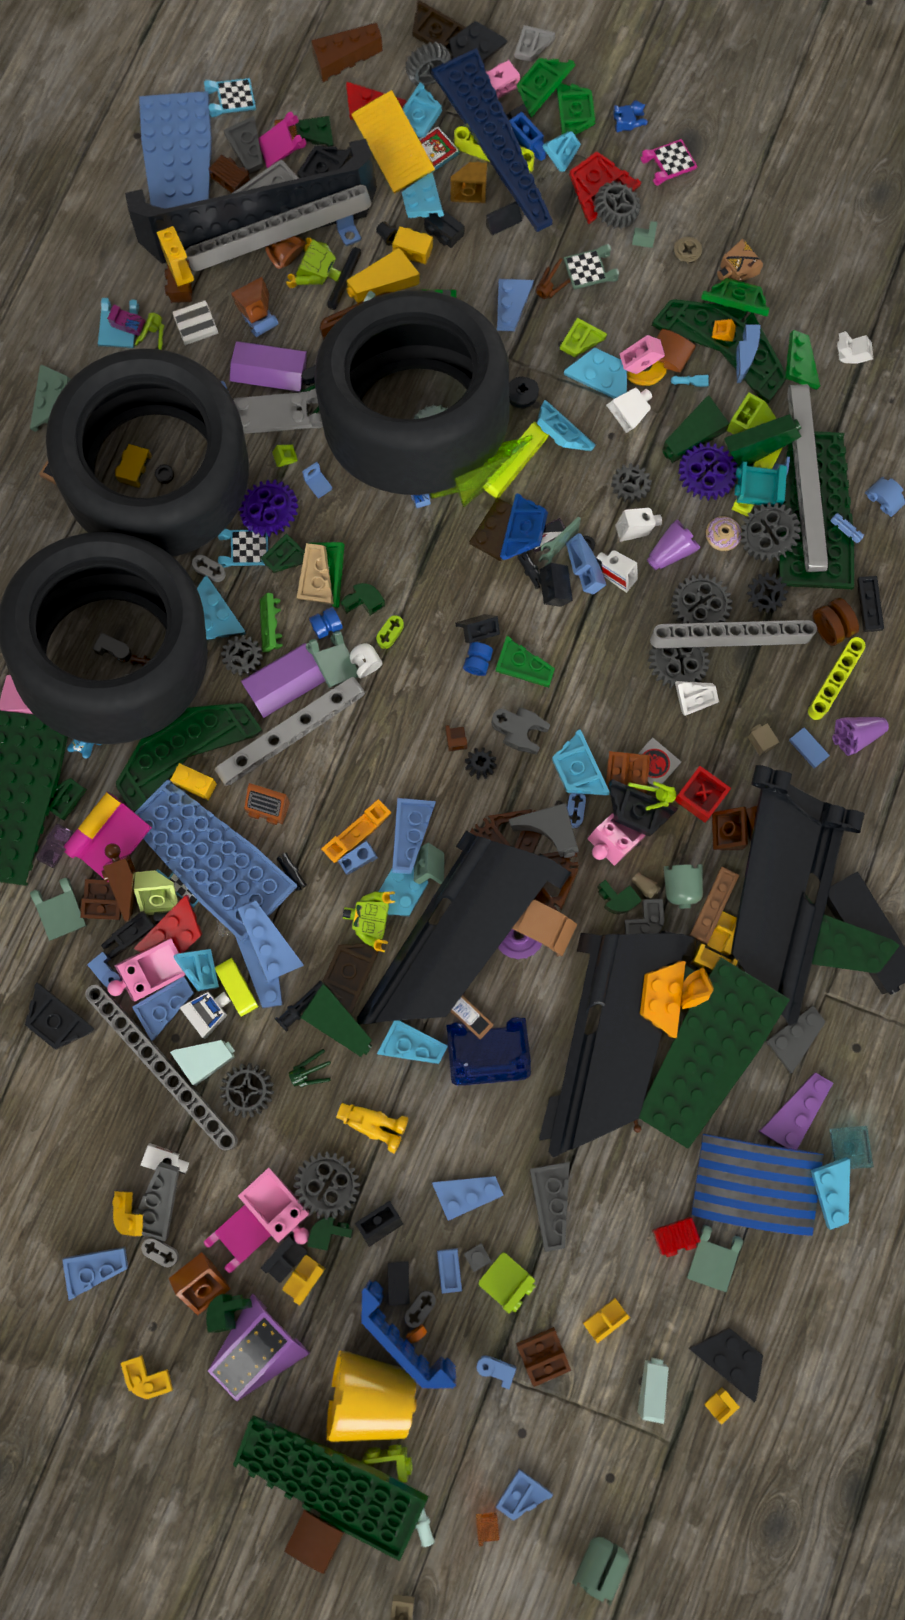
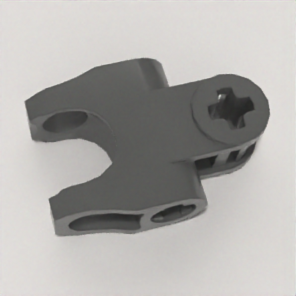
(517, 726)

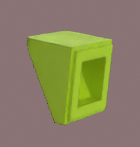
(284, 455)

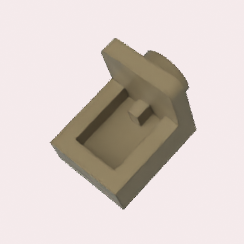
(402, 1607)

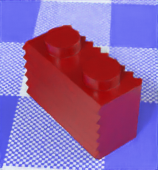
(676, 1236)

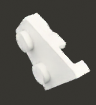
(695, 696)

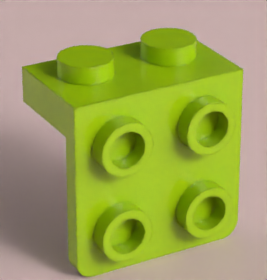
(507, 1282)
(395, 1452)

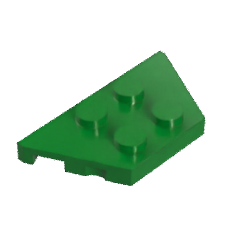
(542, 81)
(575, 108)
(739, 296)

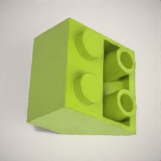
(751, 413)

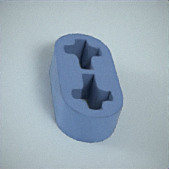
(580, 810)

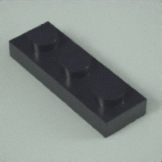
(870, 604)

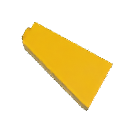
(386, 275)

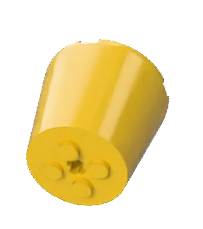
(369, 1400)

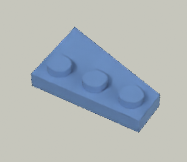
(511, 301)
(162, 1006)
(466, 1194)
(90, 1269)

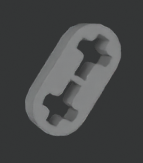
(210, 564)
(156, 1256)

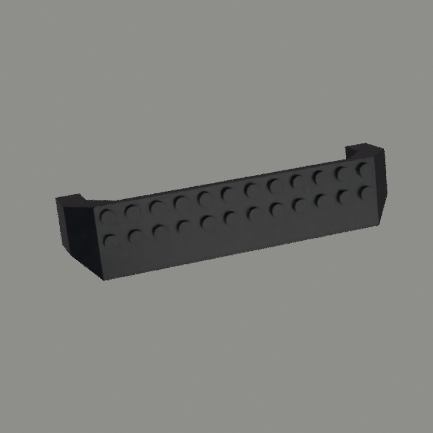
(223, 214)

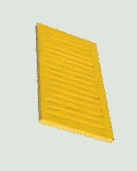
(393, 141)

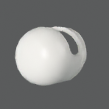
(372, 659)

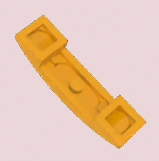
(357, 831)

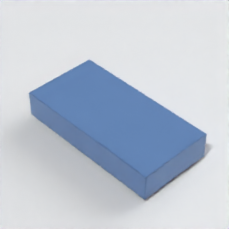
(809, 747)
(449, 1270)

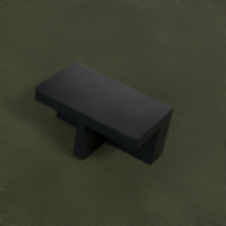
(479, 627)
(284, 1259)

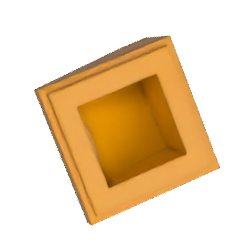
(724, 330)

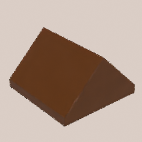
(730, 829)

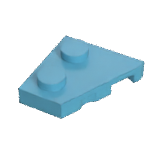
(198, 968)

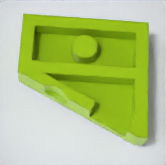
(581, 338)

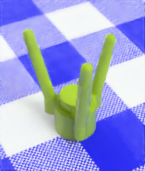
(152, 324)
(664, 793)

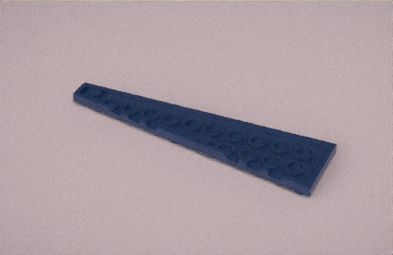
(476, 103)

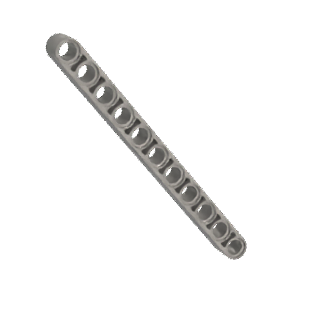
(278, 227)
(808, 481)
(152, 1062)

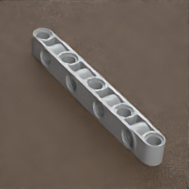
(289, 731)

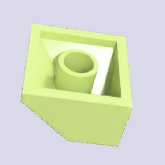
(154, 892)

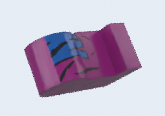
(125, 321)

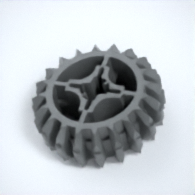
(423, 60)
(606, 202)
(246, 1099)

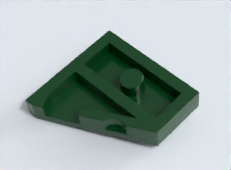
(315, 130)

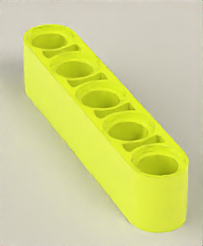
(466, 143)
(520, 461)
(842, 672)

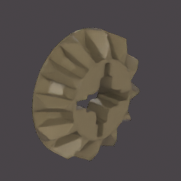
(688, 243)

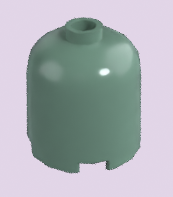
(683, 884)

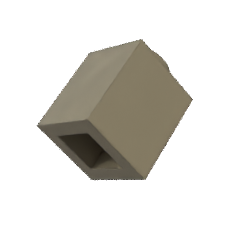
(763, 739)

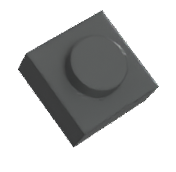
(477, 1257)

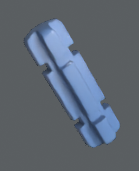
(847, 528)

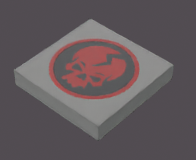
(661, 762)

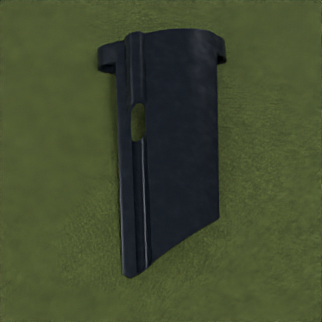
(775, 920)
(438, 962)
(613, 1065)

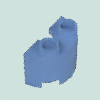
(262, 325)
(887, 494)

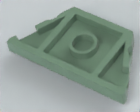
(49, 386)

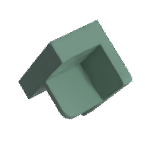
(429, 864)

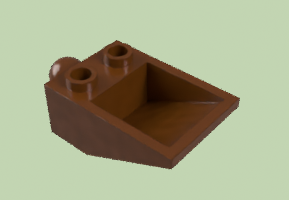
(121, 876)

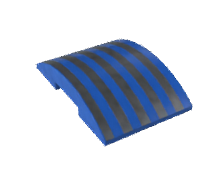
(756, 1185)

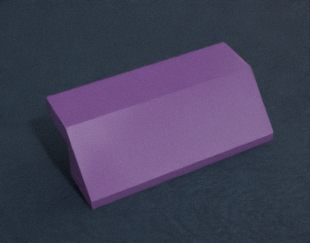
(267, 366)
(283, 680)

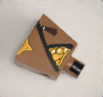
(740, 263)

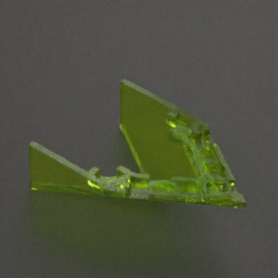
(478, 480)

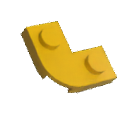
(124, 1220)
(141, 1383)

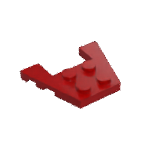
(593, 174)

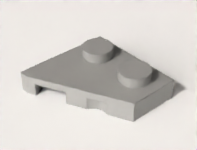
(532, 43)

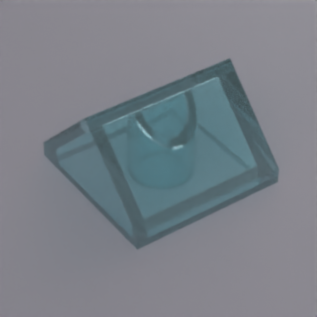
(854, 1144)

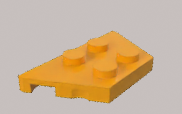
(663, 997)

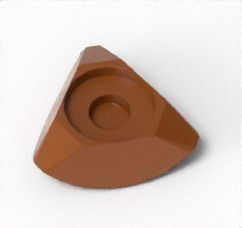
(285, 251)

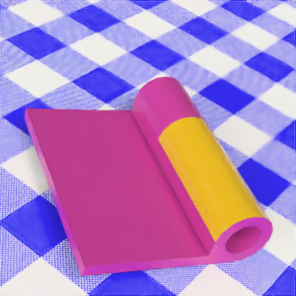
(106, 824)

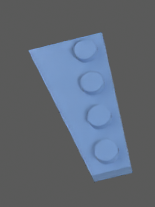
(410, 828)
(269, 945)
(267, 991)

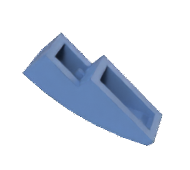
(746, 350)
(585, 564)

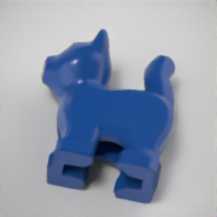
(626, 118)

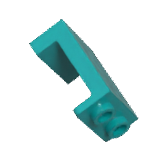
(760, 485)

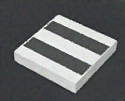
(195, 322)

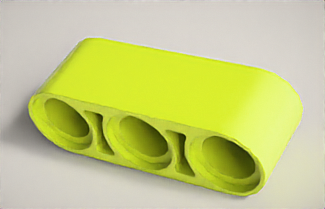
(236, 987)

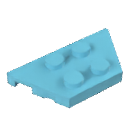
(422, 110)
(422, 198)
(600, 372)
(561, 429)
(217, 614)
(578, 768)
(406, 892)

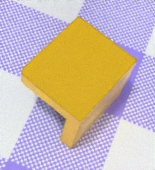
(721, 1405)

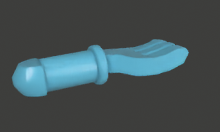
(697, 380)

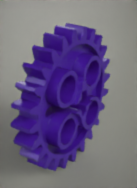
(695, 460)
(268, 508)

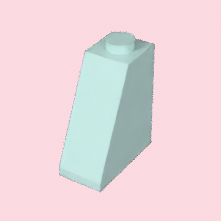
(203, 1060)
(653, 1391)

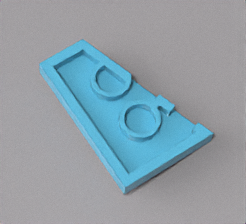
(411, 1044)
(833, 1191)

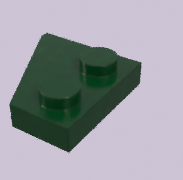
(283, 555)
(66, 798)

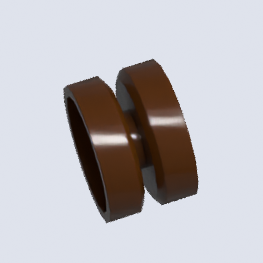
(836, 621)

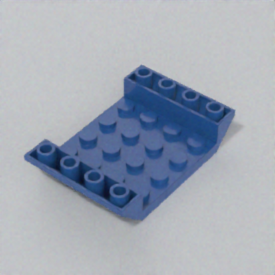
(439, 1375)

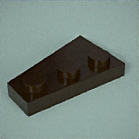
(492, 530)

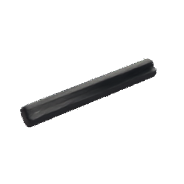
(344, 276)

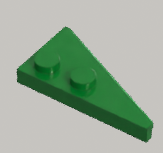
(335, 557)

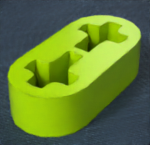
(386, 629)

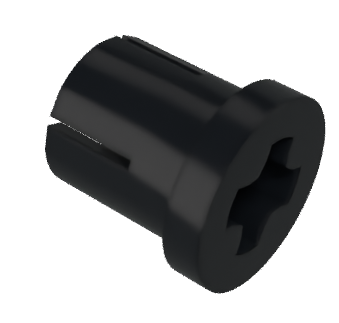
(386, 232)

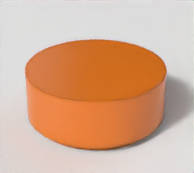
(416, 1334)

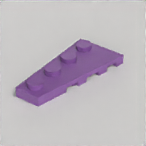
(795, 1117)

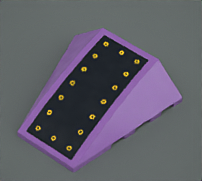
(254, 1352)

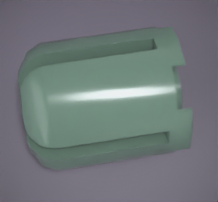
(602, 1569)

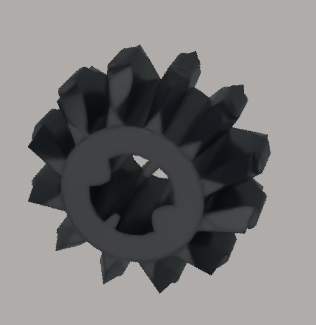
(473, 760)

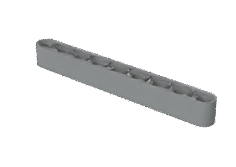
(725, 637)

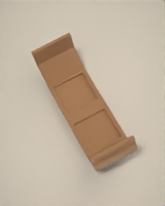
(546, 927)

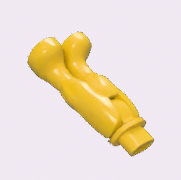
(369, 1123)

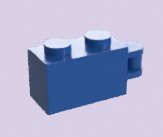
(528, 135)

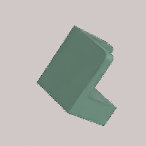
(645, 237)

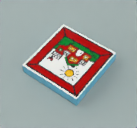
(438, 148)

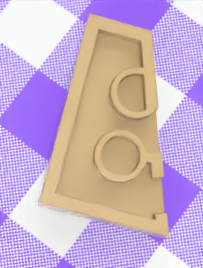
(315, 576)

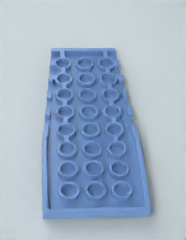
(176, 147)
(212, 858)

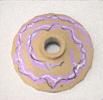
(720, 540)

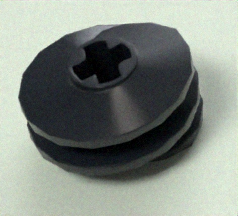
(525, 385)

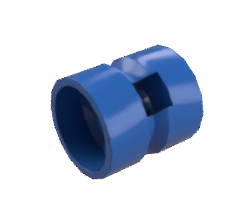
(324, 623)
(478, 659)

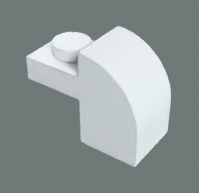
(854, 350)

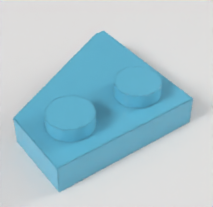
(562, 149)

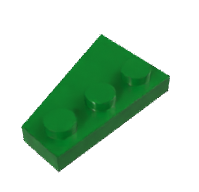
(800, 361)
(521, 664)

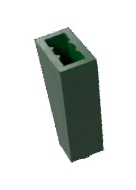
(699, 427)
(763, 439)
(334, 1020)

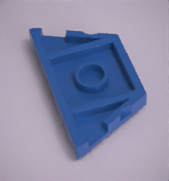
(524, 527)

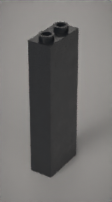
(855, 905)

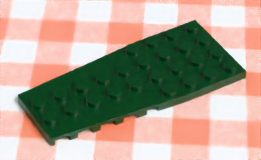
(834, 499)
(28, 780)
(711, 1052)
(339, 1487)

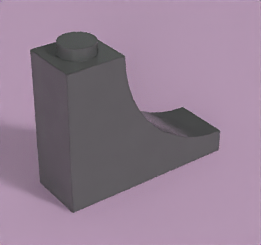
(553, 824)

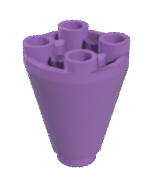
(672, 546)
(858, 732)

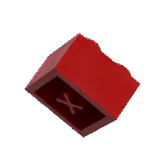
(702, 794)

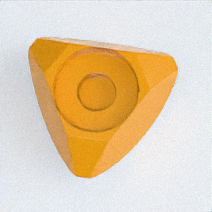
(696, 989)

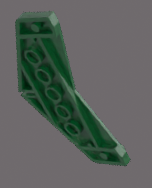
(696, 324)
(191, 734)
(851, 947)

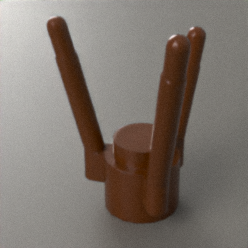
(545, 286)

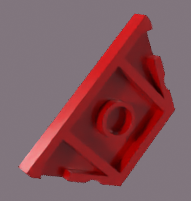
(361, 96)
(178, 925)

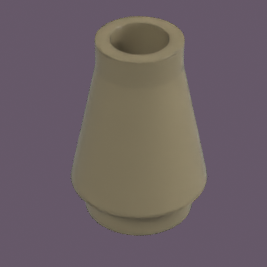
(647, 886)

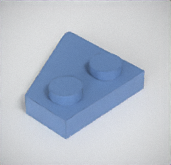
(522, 1495)

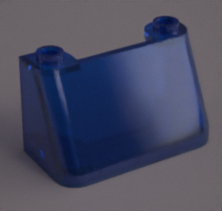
(495, 1058)

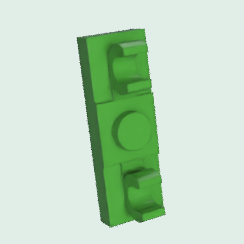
(269, 622)

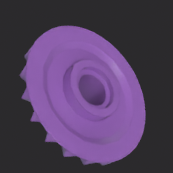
(518, 948)

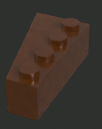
(345, 49)

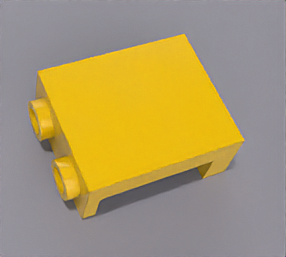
(175, 256)

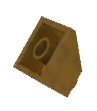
(469, 183)

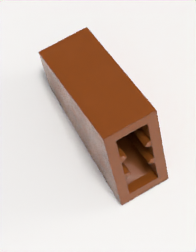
(252, 300)

